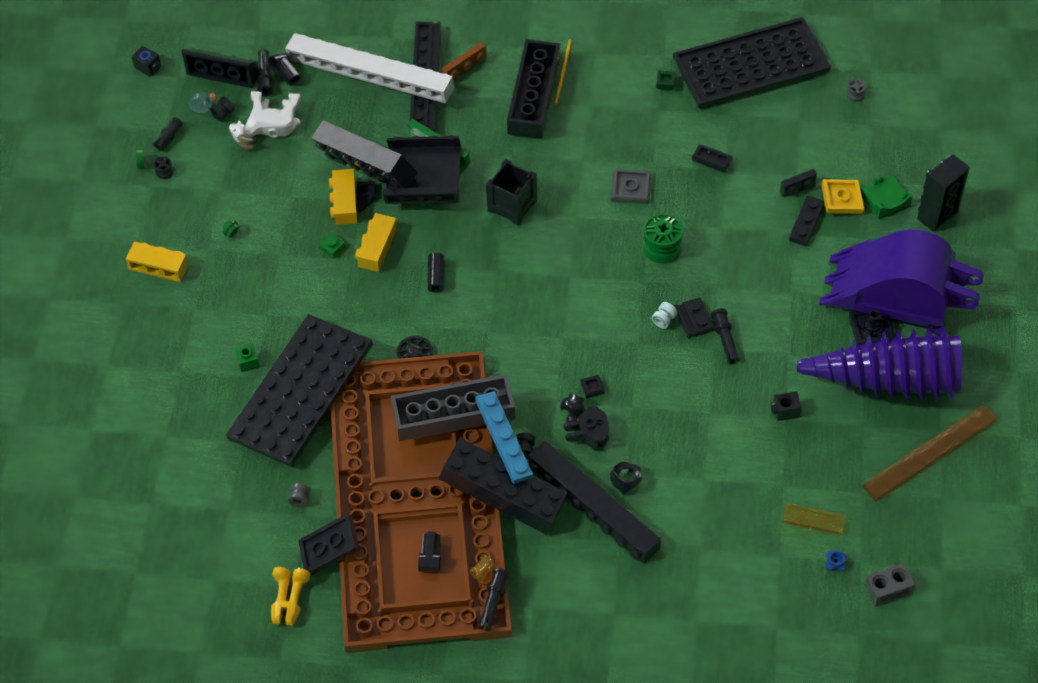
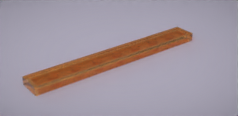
(929, 452)

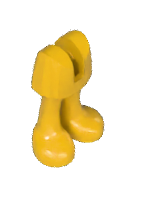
(283, 577)

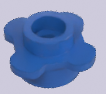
(836, 555)

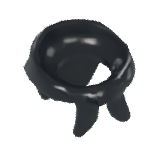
(624, 485)

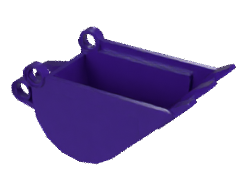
(904, 277)

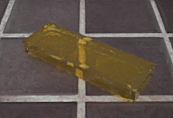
(814, 519)

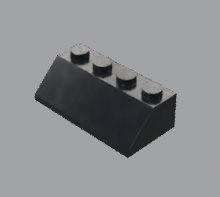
(220, 67)

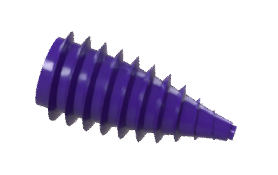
(894, 365)

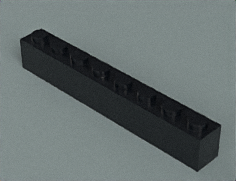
(594, 502)

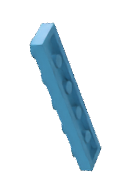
(504, 437)

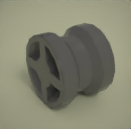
(856, 90)
(298, 495)

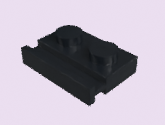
(694, 317)

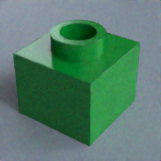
(247, 357)

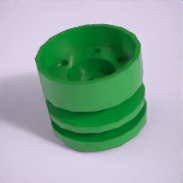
(662, 238)

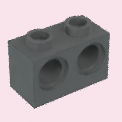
(891, 589)

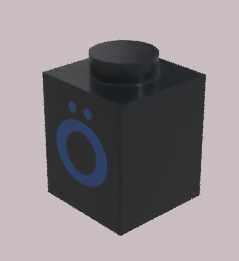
(146, 61)

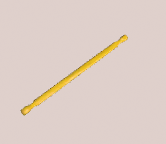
(563, 72)

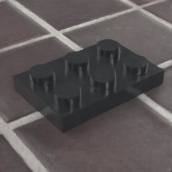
(329, 544)

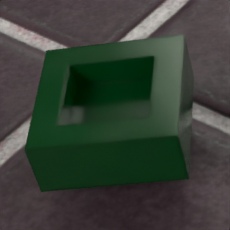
(665, 80)

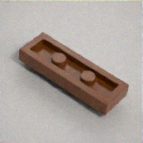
(465, 61)

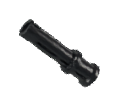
(264, 78)
(723, 328)
(495, 590)

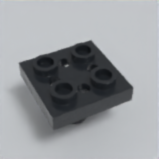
(871, 323)

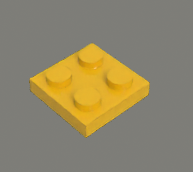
(842, 196)

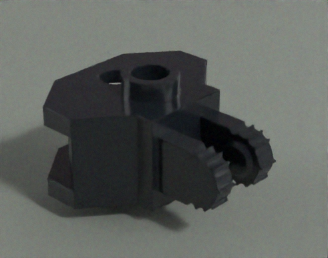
(592, 429)

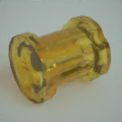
(482, 568)

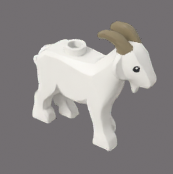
(266, 120)

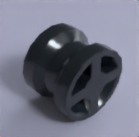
(163, 167)

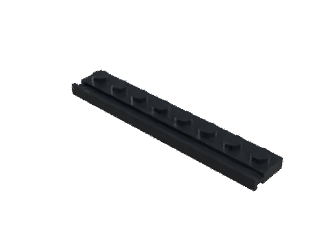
(426, 56)

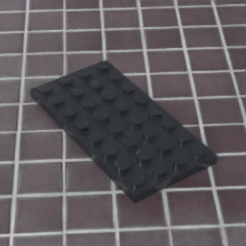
(751, 62)
(299, 390)

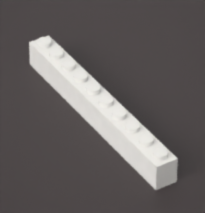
(370, 68)

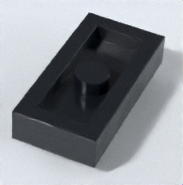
(797, 183)

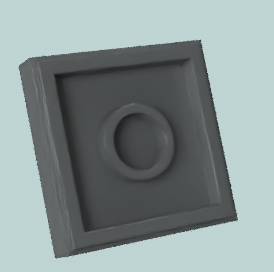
(630, 186)

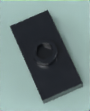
(712, 158)

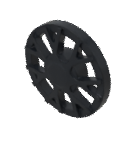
(414, 350)

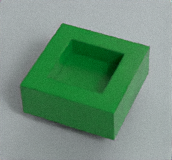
(332, 245)

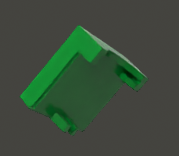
(886, 196)

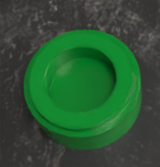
(140, 158)

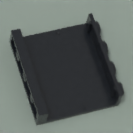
(438, 169)

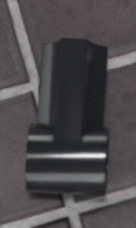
(283, 64)
(429, 557)

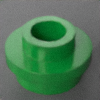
(230, 228)

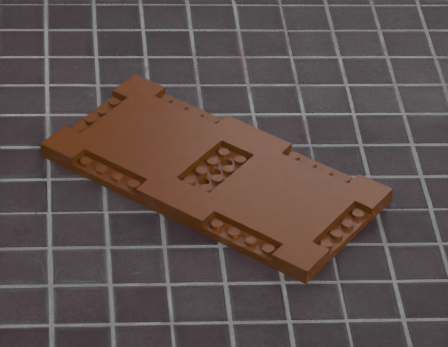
(380, 584)

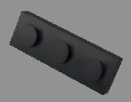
(806, 220)

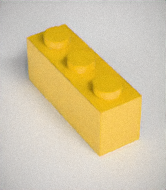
(343, 197)
(376, 242)
(157, 261)

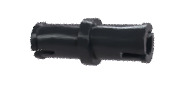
(167, 133)

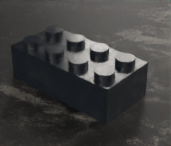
(943, 192)

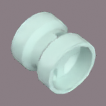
(664, 315)

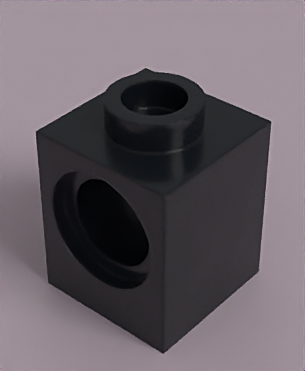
(788, 399)

